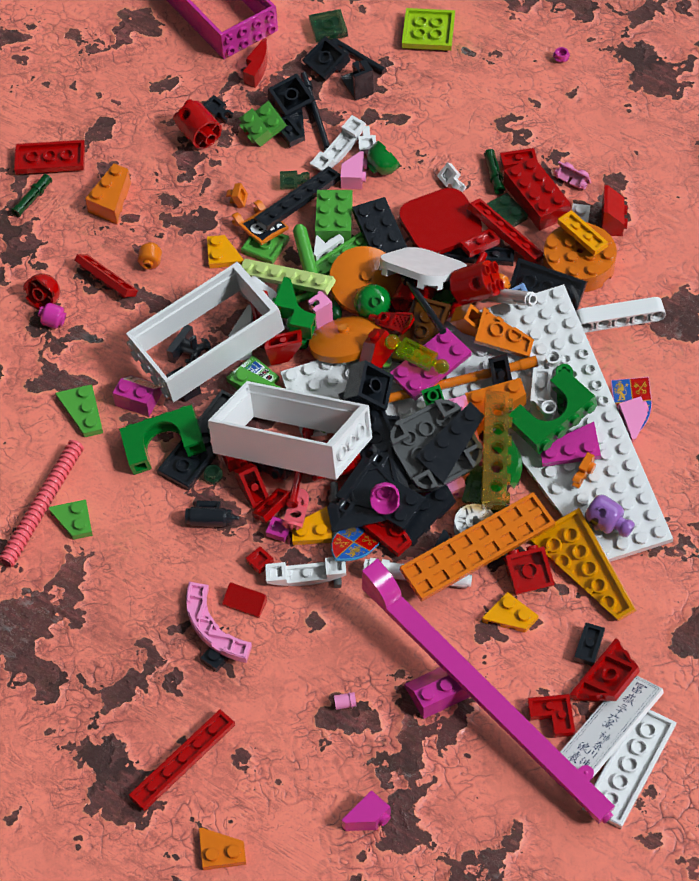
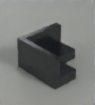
(360, 80)

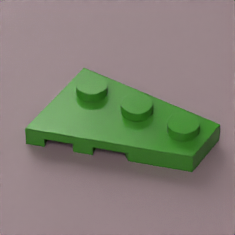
(82, 408)

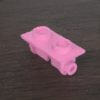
(579, 177)

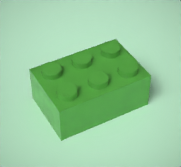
(334, 214)

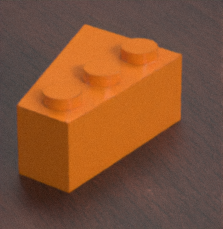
(109, 194)
(516, 391)

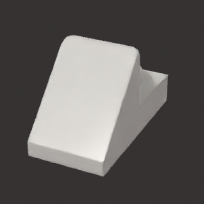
(322, 248)

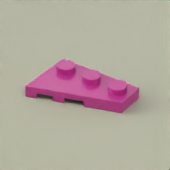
(572, 447)

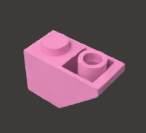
(353, 172)

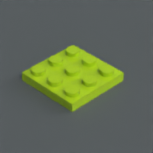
(428, 29)

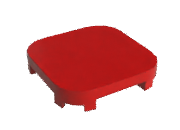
(439, 220)

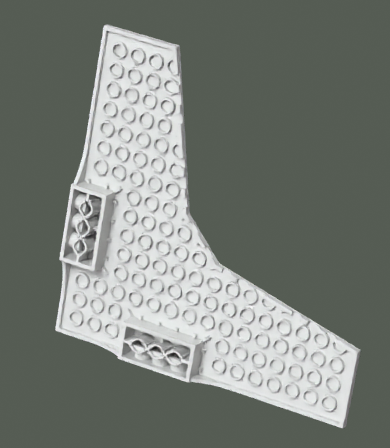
(553, 327)

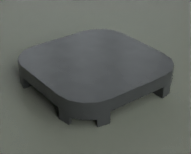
(417, 430)

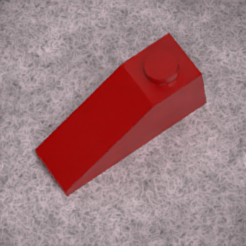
(374, 348)

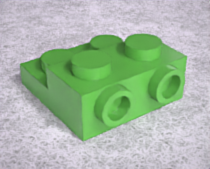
(262, 123)

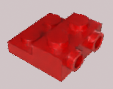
(529, 569)

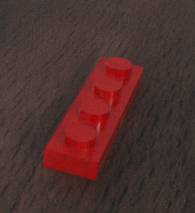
(102, 273)

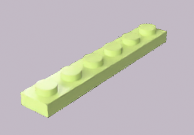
(300, 279)

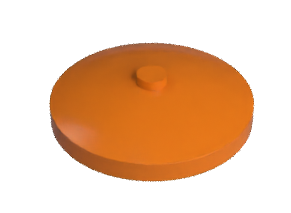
(357, 269)
(341, 339)

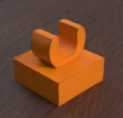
(238, 195)

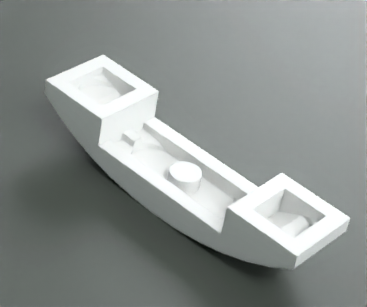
(340, 146)
(305, 573)

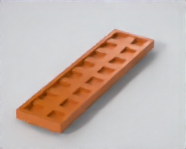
(477, 546)

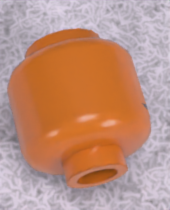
(149, 255)

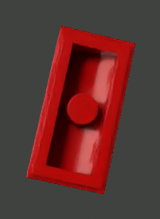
(244, 600)

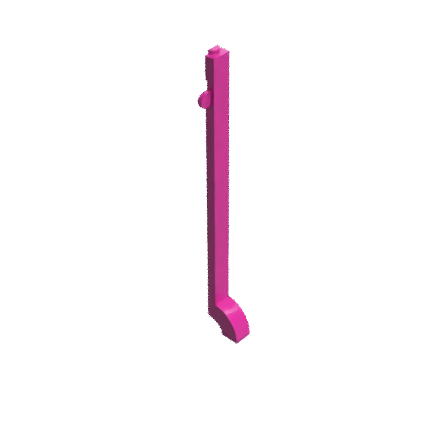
(386, 593)

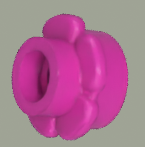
(561, 54)

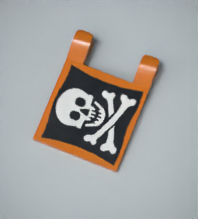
(256, 231)

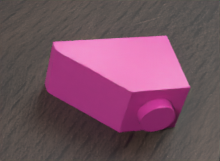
(367, 814)

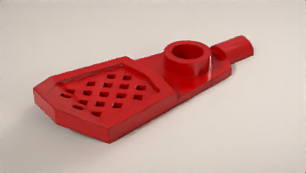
(396, 322)

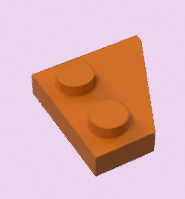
(220, 850)

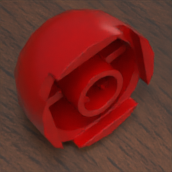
(41, 290)

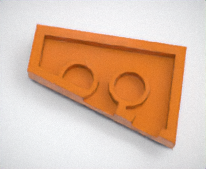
(498, 335)

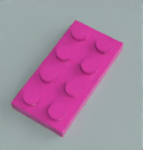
(414, 379)

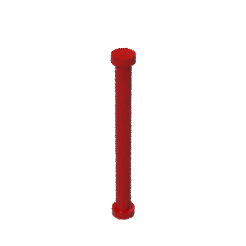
(292, 501)

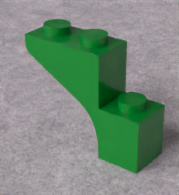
(290, 310)

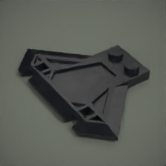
(358, 488)

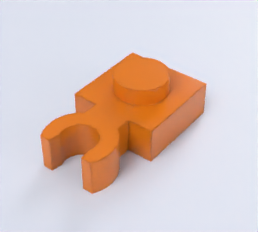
(586, 467)

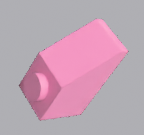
(633, 415)

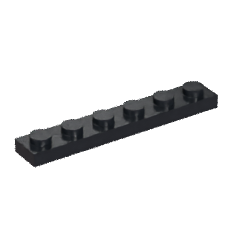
(297, 198)

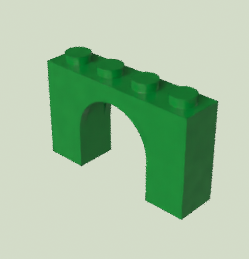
(541, 433)
(138, 436)

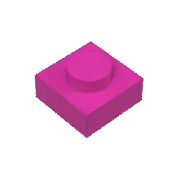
(276, 530)

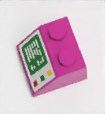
(136, 395)

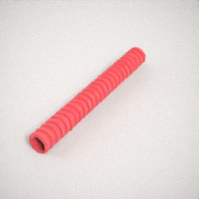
(41, 503)

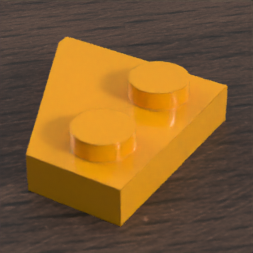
(222, 252)
(315, 529)
(511, 614)

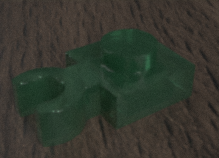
(291, 179)

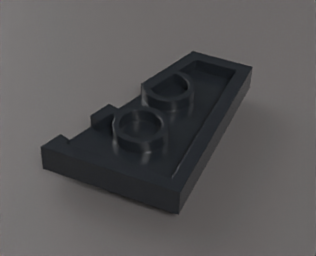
(435, 506)

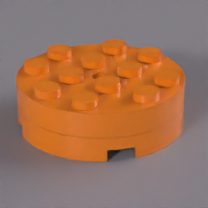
(570, 257)

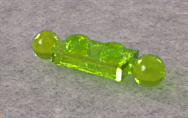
(417, 354)

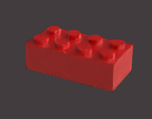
(536, 193)

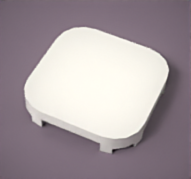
(420, 264)

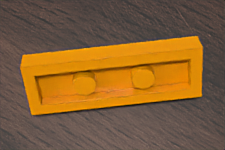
(582, 232)

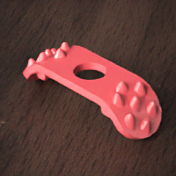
(297, 523)

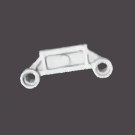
(542, 386)

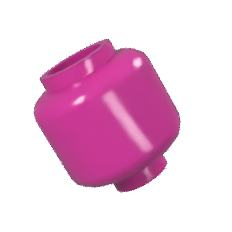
(52, 315)

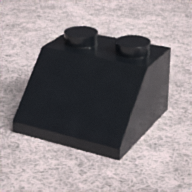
(289, 95)
(368, 385)

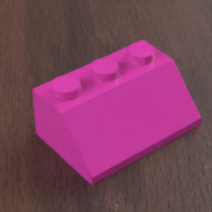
(434, 692)

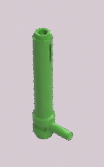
(306, 257)

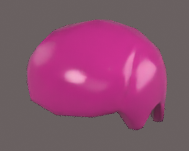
(384, 498)

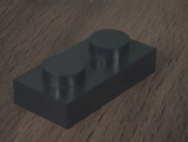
(589, 644)

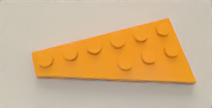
(580, 555)

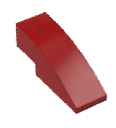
(256, 64)

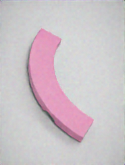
(208, 629)

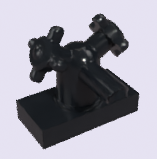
(187, 344)

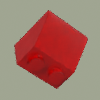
(613, 212)

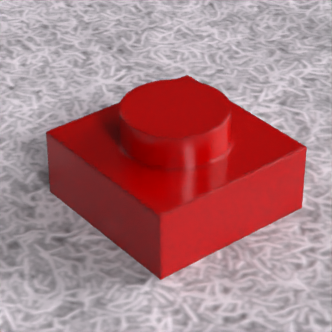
(258, 559)

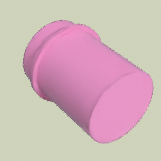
(345, 700)

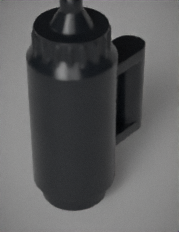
(209, 515)

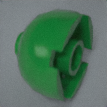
(381, 160)
(372, 300)

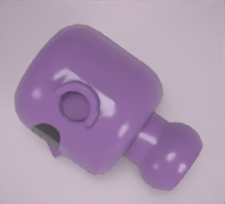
(608, 515)

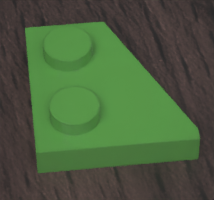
(73, 518)

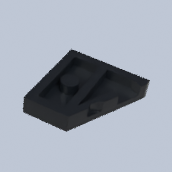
(294, 131)

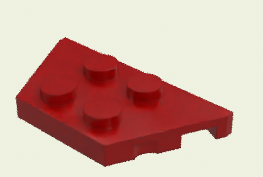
(608, 676)

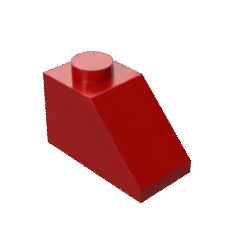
(283, 347)
(251, 484)

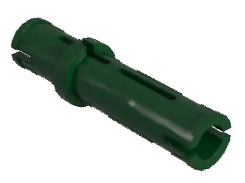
(496, 176)
(36, 190)

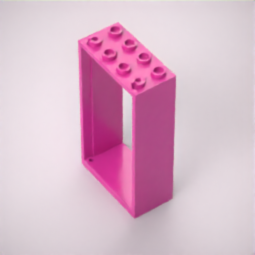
(237, 37)

